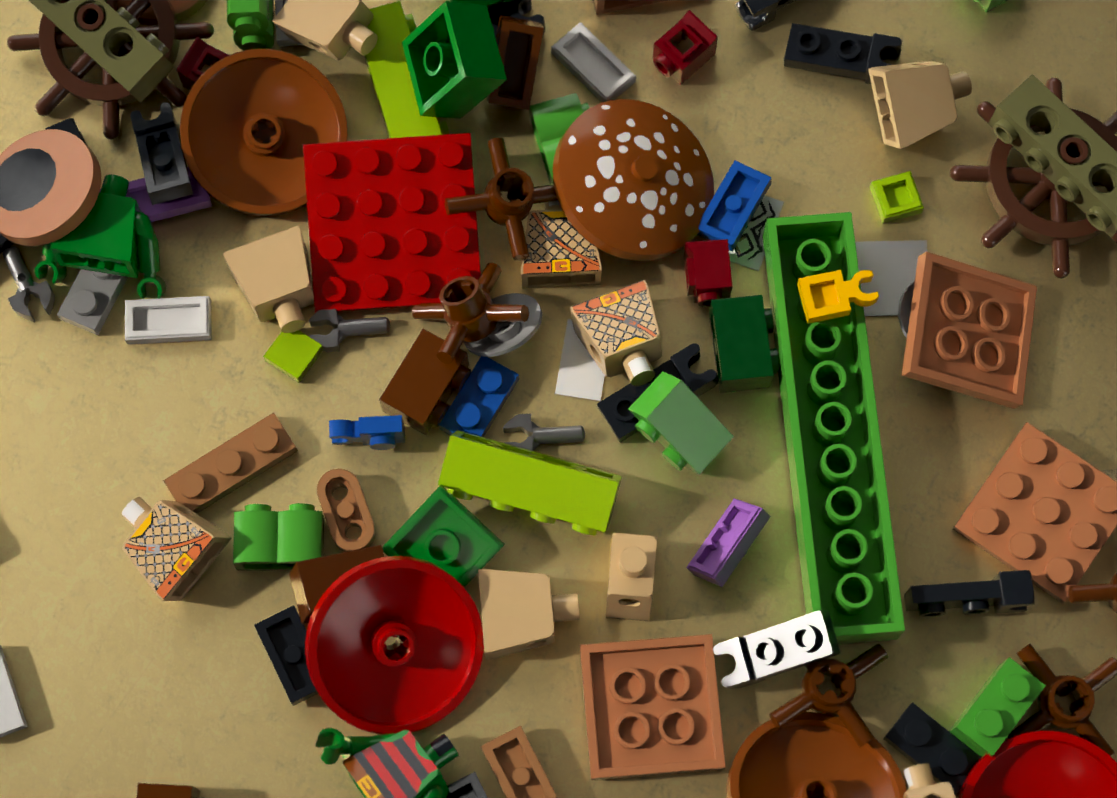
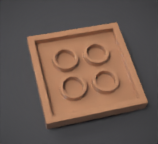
(969, 330)
(1042, 512)
(652, 707)

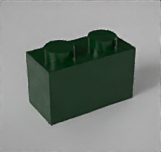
(742, 343)

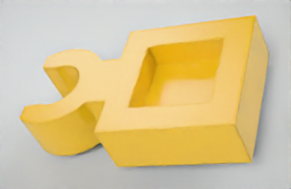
(829, 296)

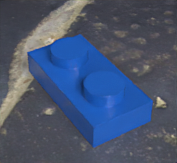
(734, 204)
(480, 398)

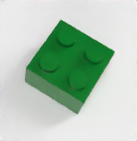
(453, 60)

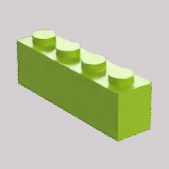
(392, 77)
(530, 482)

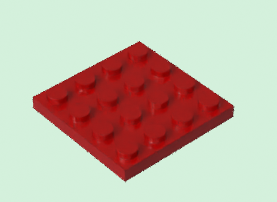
(384, 223)

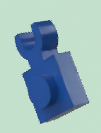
(376, 431)

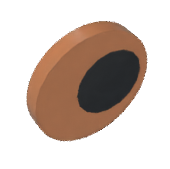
(46, 186)

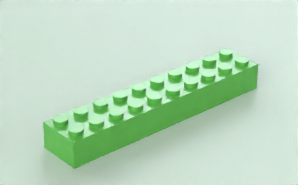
(832, 436)

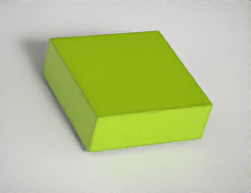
(896, 197)
(293, 354)

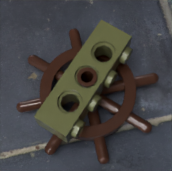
(107, 39)
(1062, 165)

